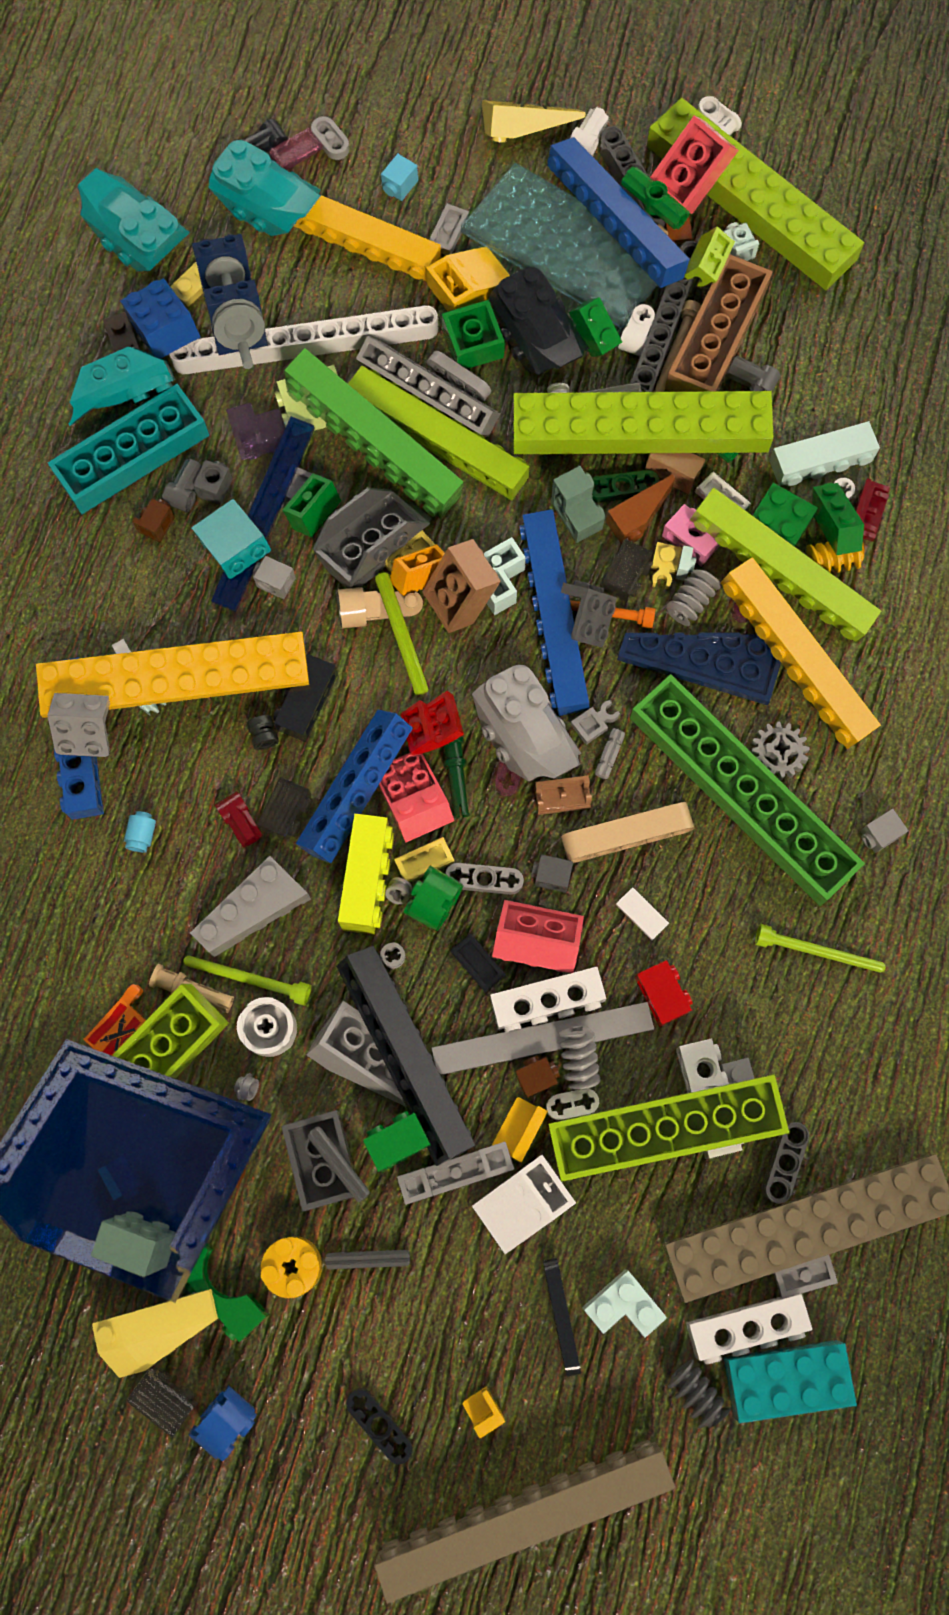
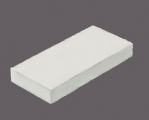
(642, 913)

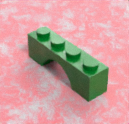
(237, 1314)

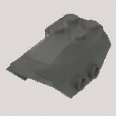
(366, 534)

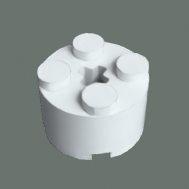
(255, 1017)

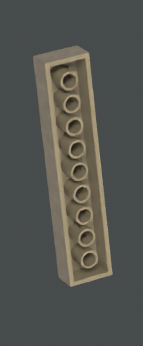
(807, 1228)
(522, 1520)

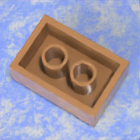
(461, 585)

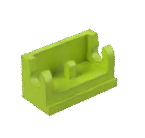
(709, 257)

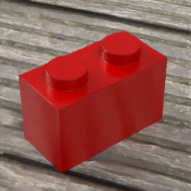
(664, 993)

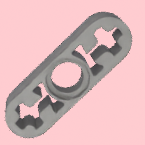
(458, 376)
(505, 872)

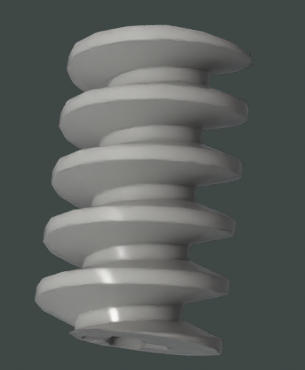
(692, 595)
(581, 1057)

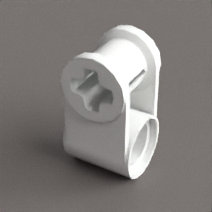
(720, 114)
(637, 330)

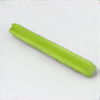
(401, 633)

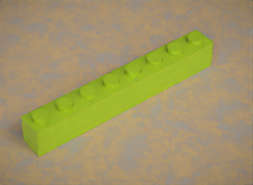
(443, 435)
(785, 565)

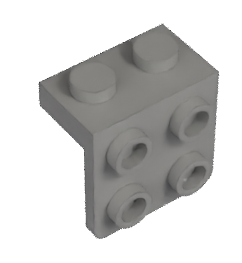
(79, 724)

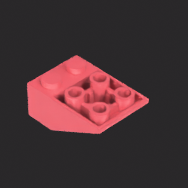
(414, 797)

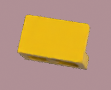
(520, 1128)

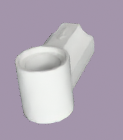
(591, 129)

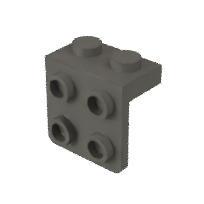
(593, 612)

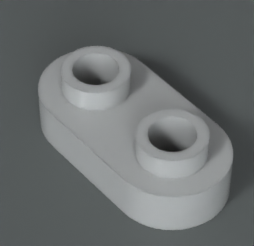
(334, 141)

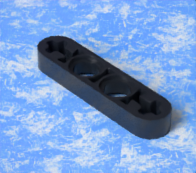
(561, 1317)

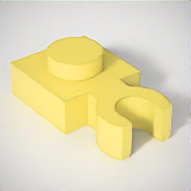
(665, 562)

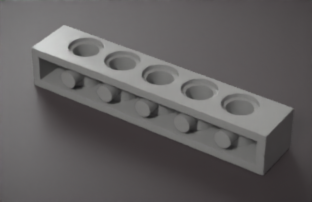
(428, 386)

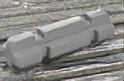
(610, 753)

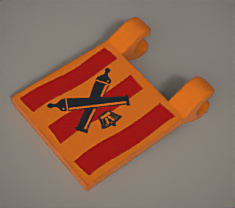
(117, 1024)

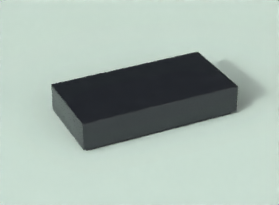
(477, 963)

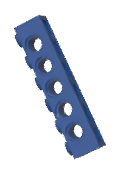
(354, 785)
(89, 801)

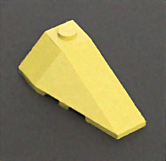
(511, 121)
(145, 1336)

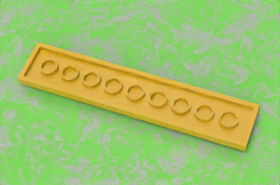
(179, 672)

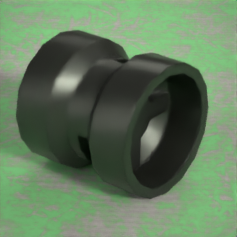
(262, 732)

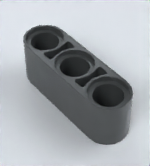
(775, 1173)

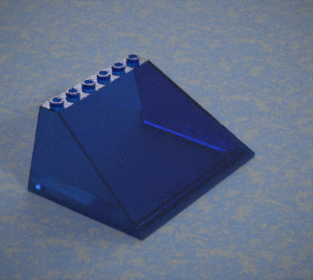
(119, 1141)

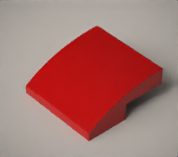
(432, 724)

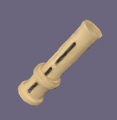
(171, 981)

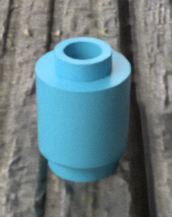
(139, 832)

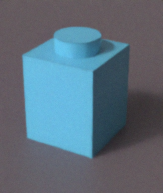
(399, 177)

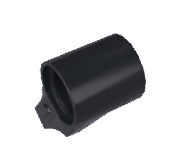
(268, 136)

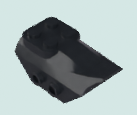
(535, 322)

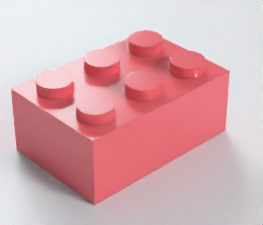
(694, 163)

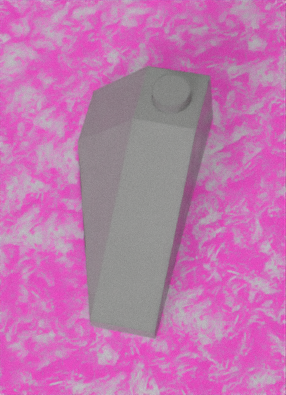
(349, 1051)

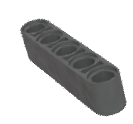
(620, 158)

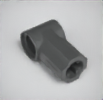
(753, 376)
(181, 492)

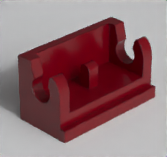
(871, 507)

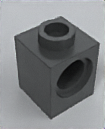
(215, 491)
(552, 873)

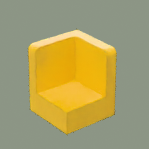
(483, 1412)

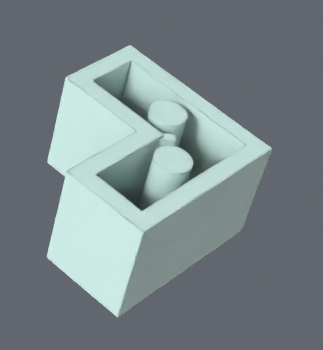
(507, 562)
(622, 1298)

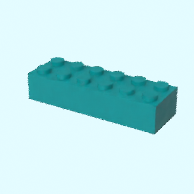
(129, 448)

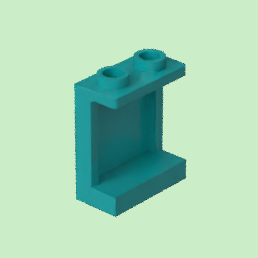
(231, 538)

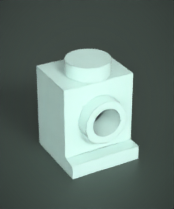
(745, 244)

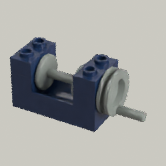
(230, 296)

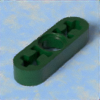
(629, 477)

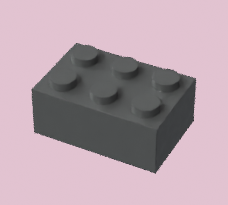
(313, 1176)

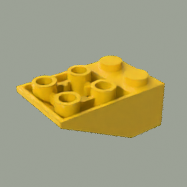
(465, 277)

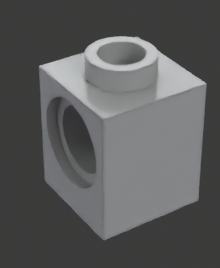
(274, 577)
(883, 831)

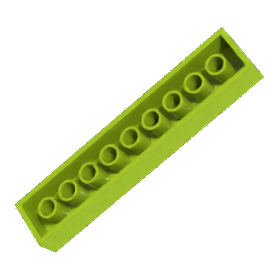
(769, 205)
(643, 422)

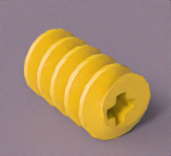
(826, 557)

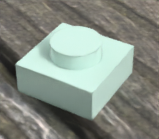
(686, 563)

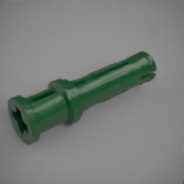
(455, 763)

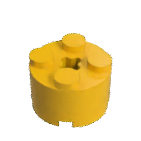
(275, 1272)

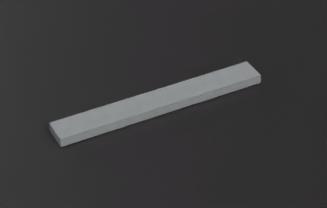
(539, 1039)

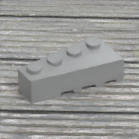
(250, 907)

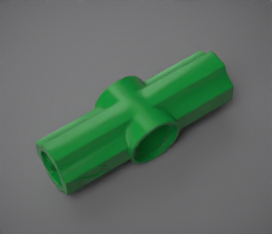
(655, 198)

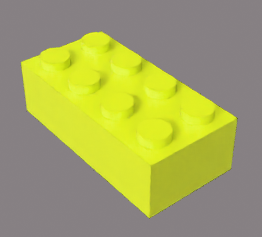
(365, 873)

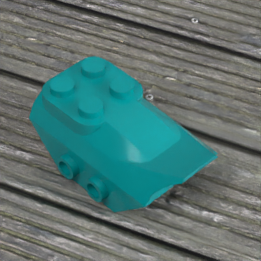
(260, 189)
(128, 221)
(118, 379)

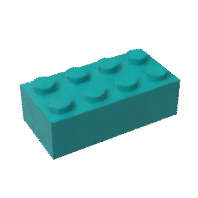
(789, 1381)

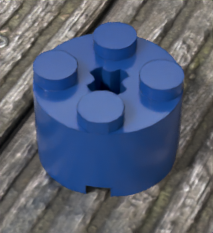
(222, 1423)

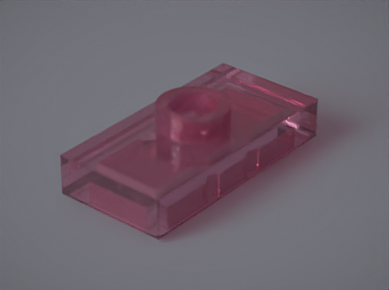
(296, 149)

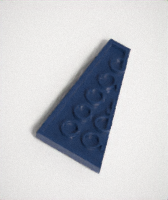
(714, 660)

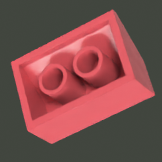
(538, 936)

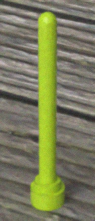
(767, 937)
(298, 992)

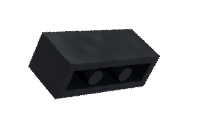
(305, 702)

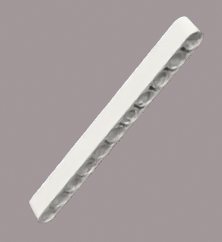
(318, 343)

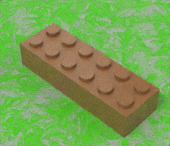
(719, 327)

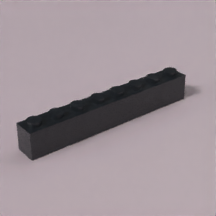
(405, 1054)

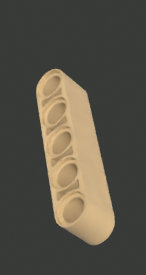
(627, 832)

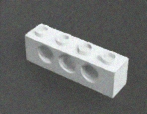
(586, 980)
(689, 1058)
(794, 1327)

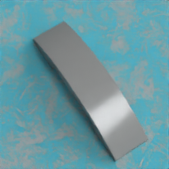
(455, 1173)

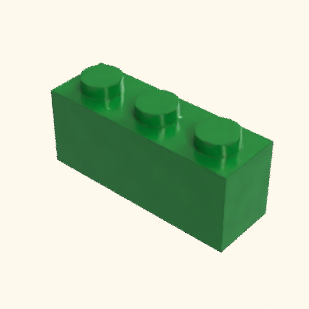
(838, 519)

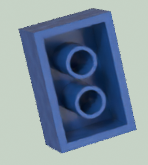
(160, 318)

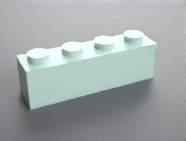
(824, 454)

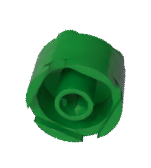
(433, 898)

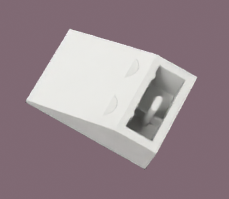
(523, 1204)

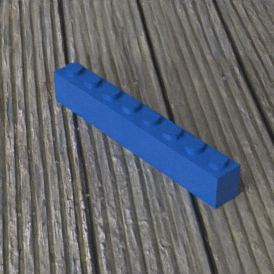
(618, 212)
(556, 613)

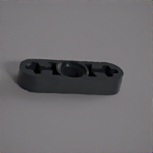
(366, 1426)

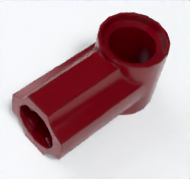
(237, 815)

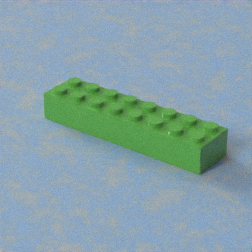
(372, 434)

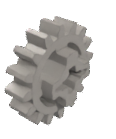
(787, 742)

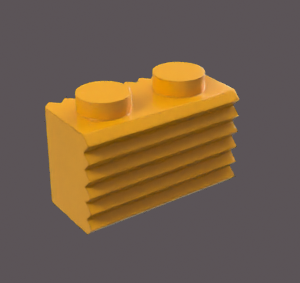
(415, 569)

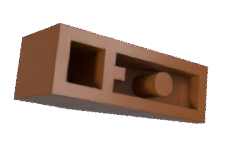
(634, 515)

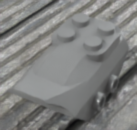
(524, 726)

